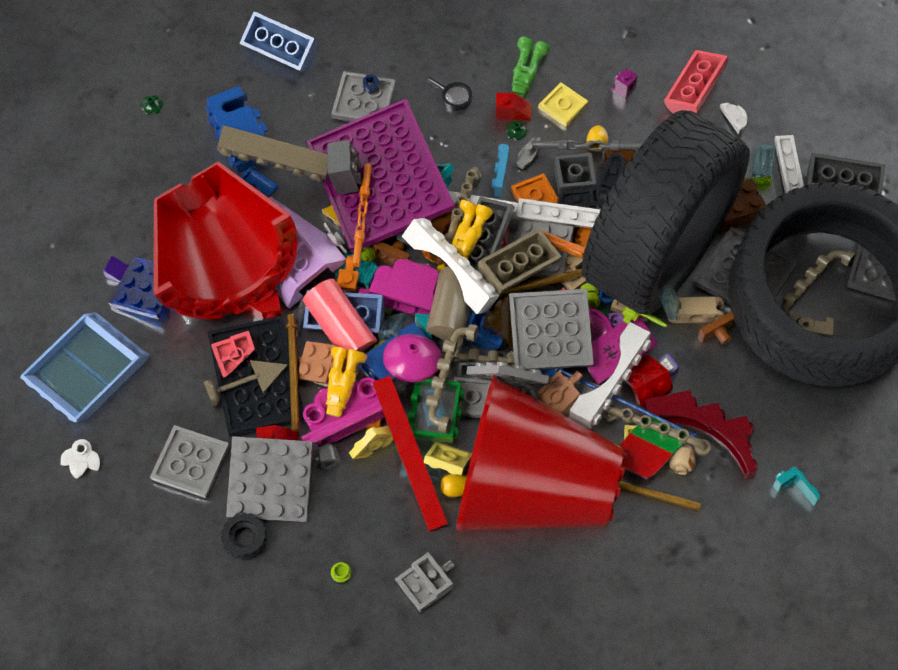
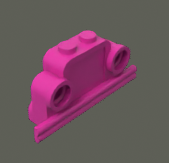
(405, 287)
(360, 411)

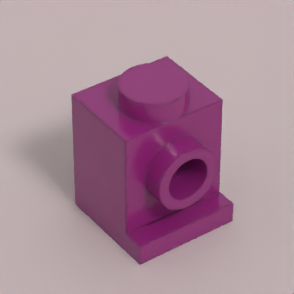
(625, 83)

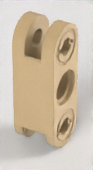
(699, 310)

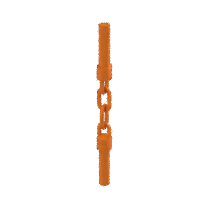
(360, 234)

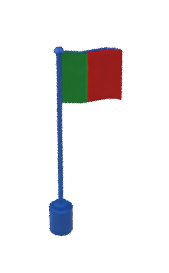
(645, 448)

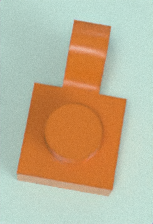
(348, 277)

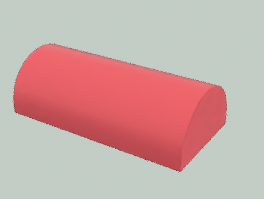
(695, 81)
(338, 317)

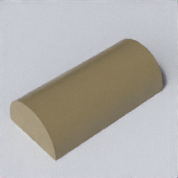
(518, 261)
(448, 307)

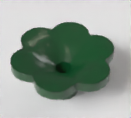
(151, 105)
(516, 130)

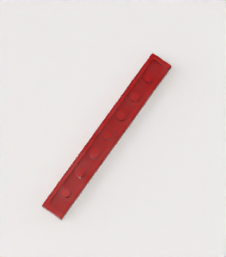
(409, 453)

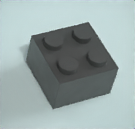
(344, 167)
(574, 172)

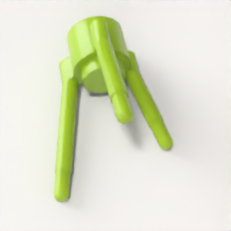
(630, 314)

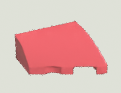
(232, 352)

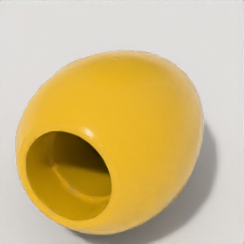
(599, 134)
(453, 485)

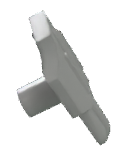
(527, 154)

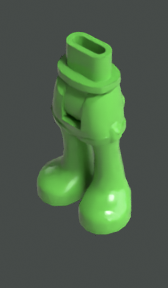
(524, 75)

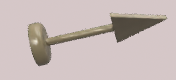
(264, 372)

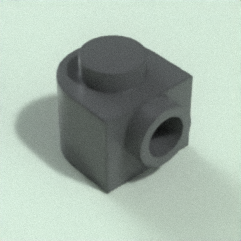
(327, 456)

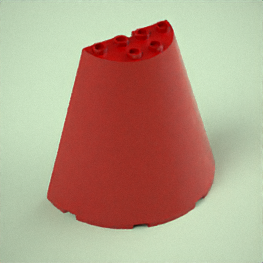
(219, 245)
(537, 468)

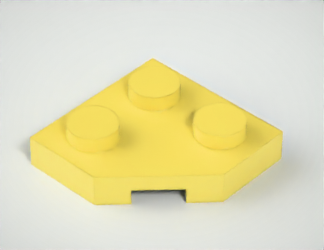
(372, 440)

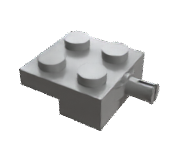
(425, 581)

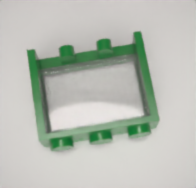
(448, 407)

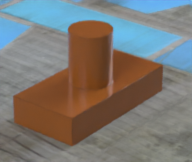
(390, 254)
(718, 329)

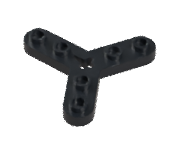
(590, 196)

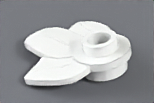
(335, 238)
(80, 461)

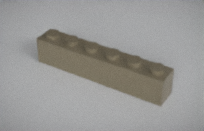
(273, 153)

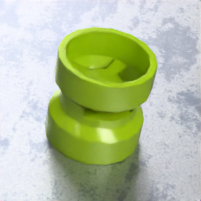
(592, 294)

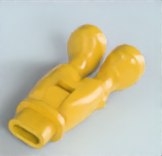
(467, 236)
(342, 383)

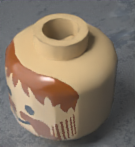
(683, 460)

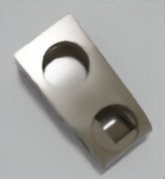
(822, 328)

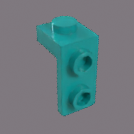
(798, 477)

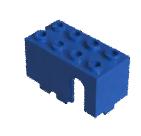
(229, 110)

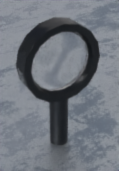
(455, 95)

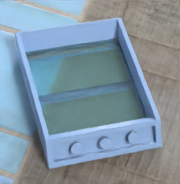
(85, 367)

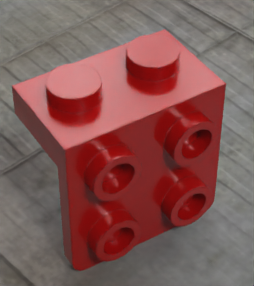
(649, 379)

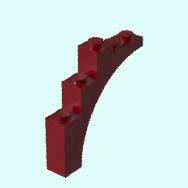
(710, 419)

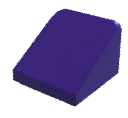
(115, 269)

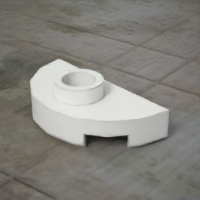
(735, 115)

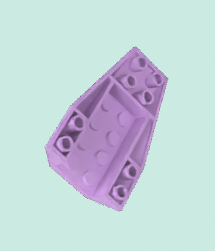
(313, 256)

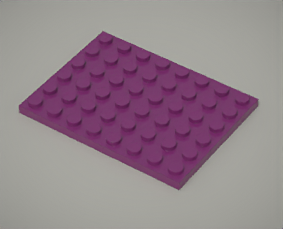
(402, 176)

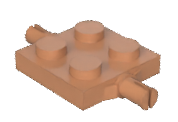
(316, 362)
(560, 392)

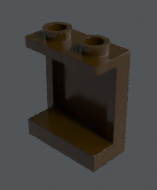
(500, 320)

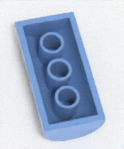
(279, 42)
(369, 306)

